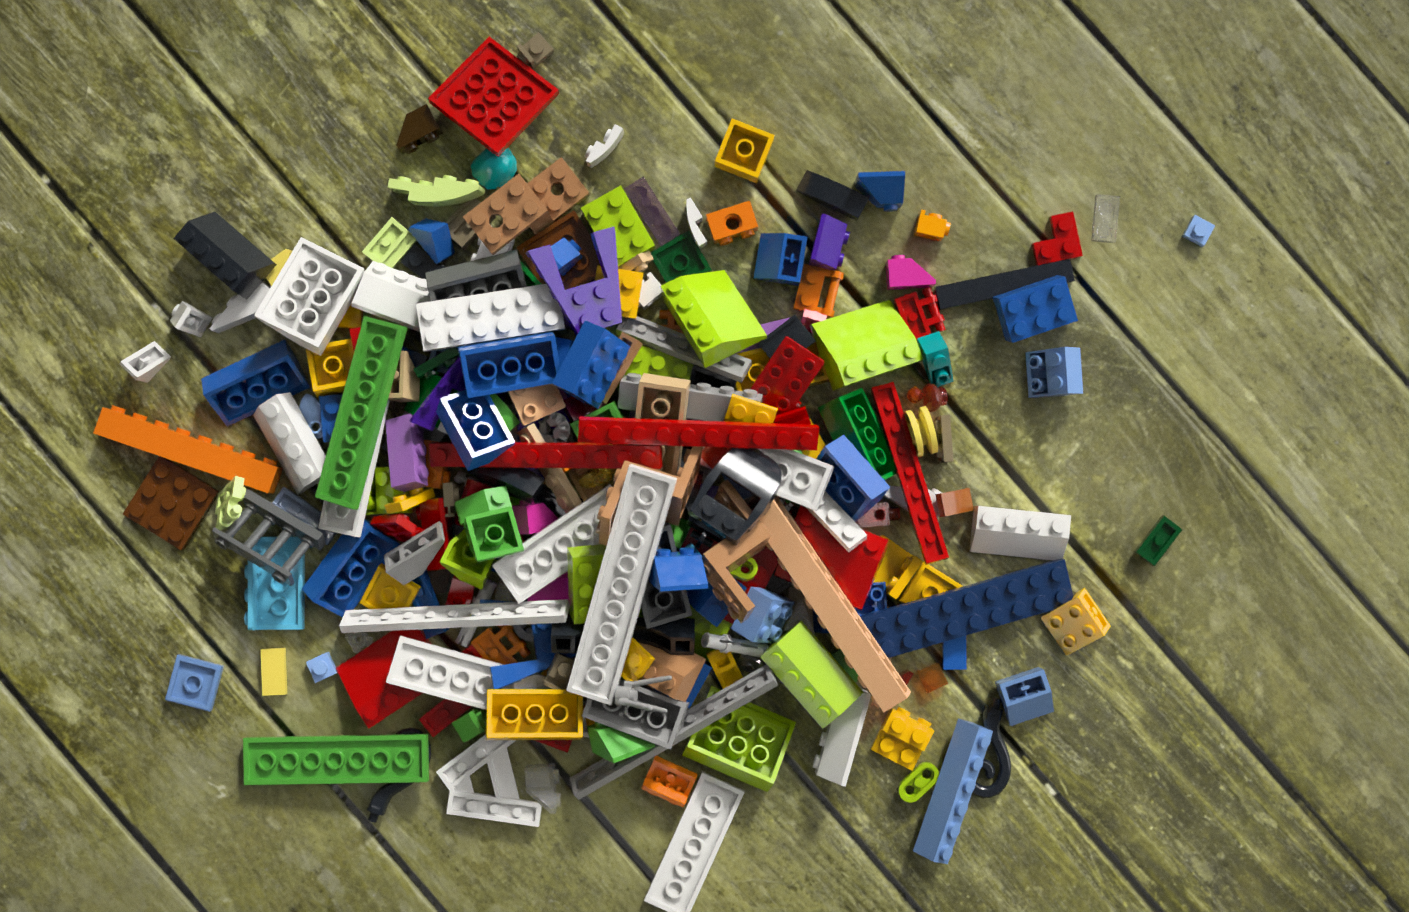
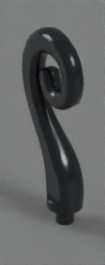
(991, 720)
(382, 797)

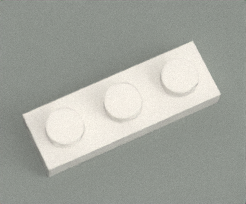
(838, 523)

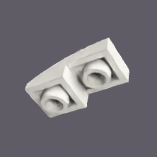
(599, 151)

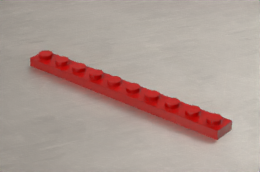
(697, 433)
(557, 455)

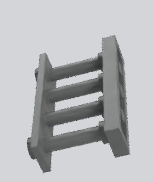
(272, 515)

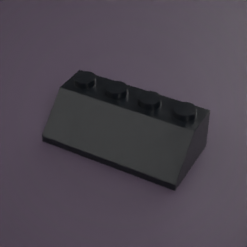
(225, 253)

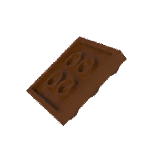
(571, 228)
(171, 502)

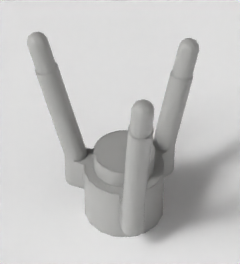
(627, 696)

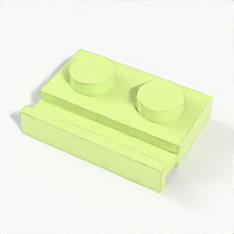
(390, 244)

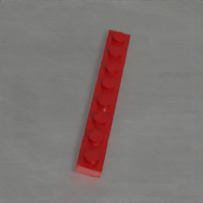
(909, 473)

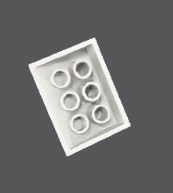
(310, 296)

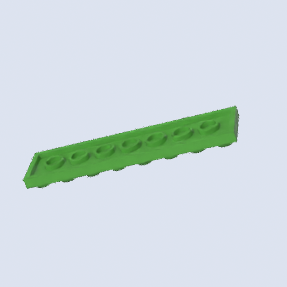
(361, 412)
(336, 759)

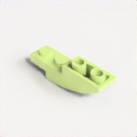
(443, 192)

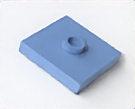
(194, 682)

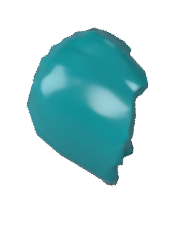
(494, 170)

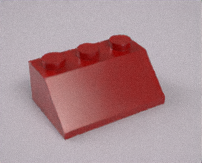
(430, 513)

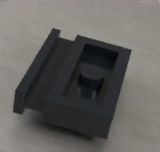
(793, 329)

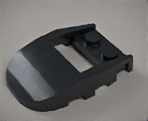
(751, 471)

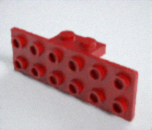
(787, 376)

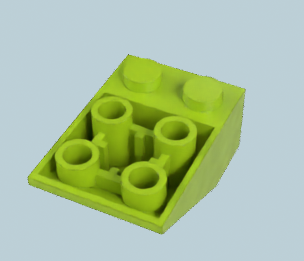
(382, 493)

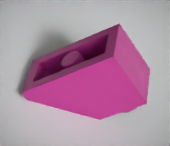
(906, 274)
(532, 517)

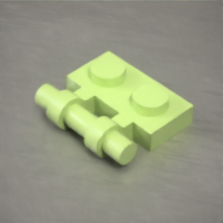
(227, 503)

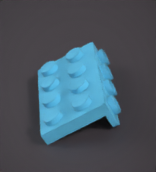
(269, 602)

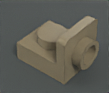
(534, 51)

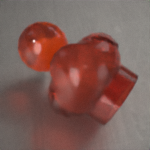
(930, 395)

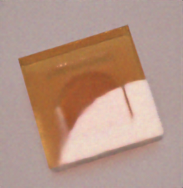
(932, 677)

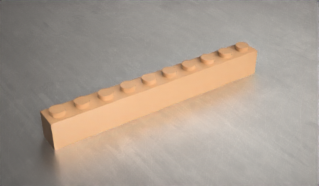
(833, 608)

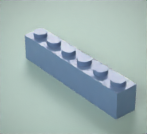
(953, 791)

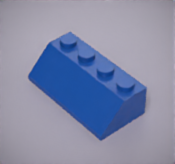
(509, 364)
(248, 383)
(348, 569)

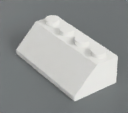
(391, 295)
(291, 440)
(1019, 533)
(841, 742)

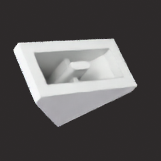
(146, 362)

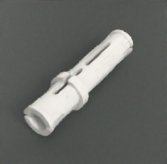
(466, 634)
(728, 644)

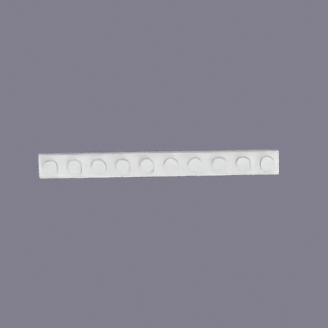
(455, 616)

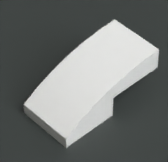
(694, 218)

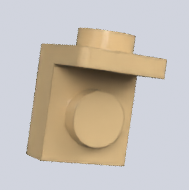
(638, 263)

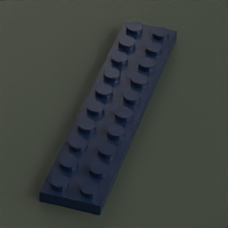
(970, 608)

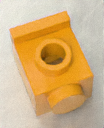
(931, 226)

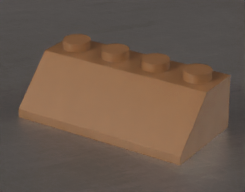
(682, 668)

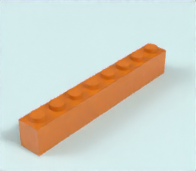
(188, 450)

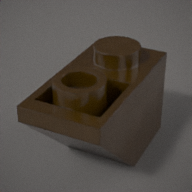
(417, 129)

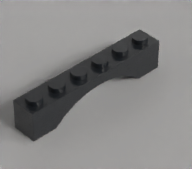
(672, 637)

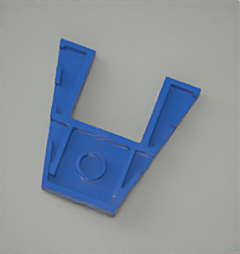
(513, 673)

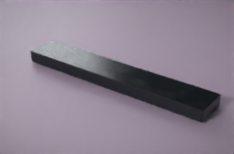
(989, 286)

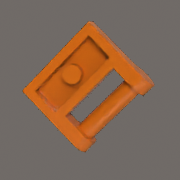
(811, 286)

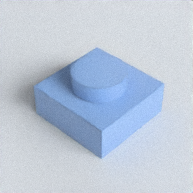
(1198, 230)
(321, 667)

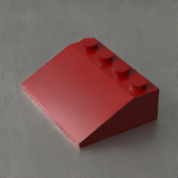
(851, 570)
(367, 676)

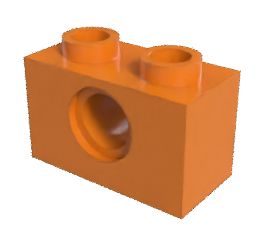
(741, 213)

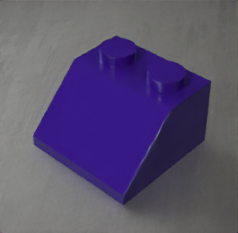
(828, 243)

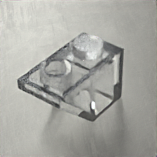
(541, 785)

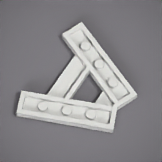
(505, 804)

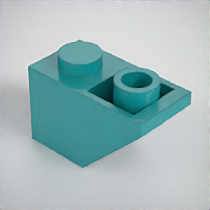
(936, 359)

